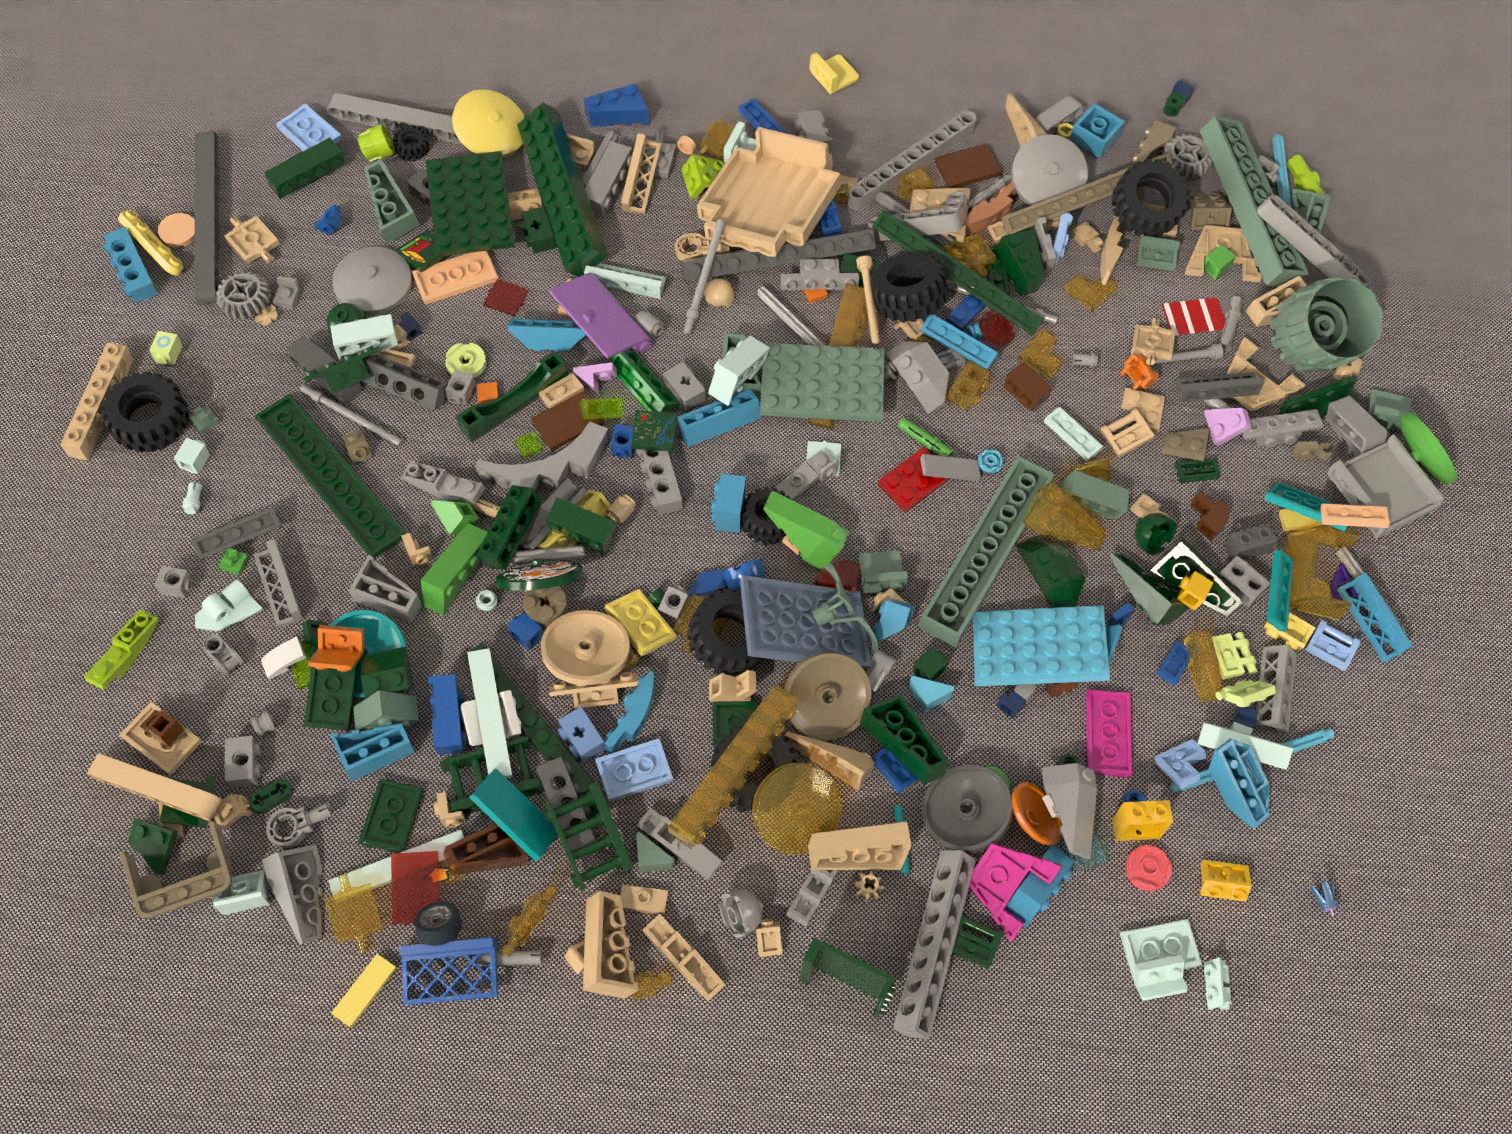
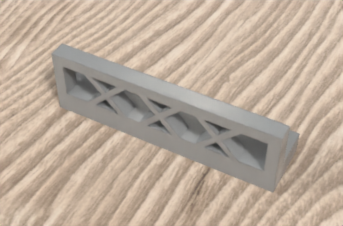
(284, 580)
(1283, 687)

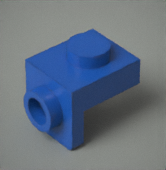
(330, 221)

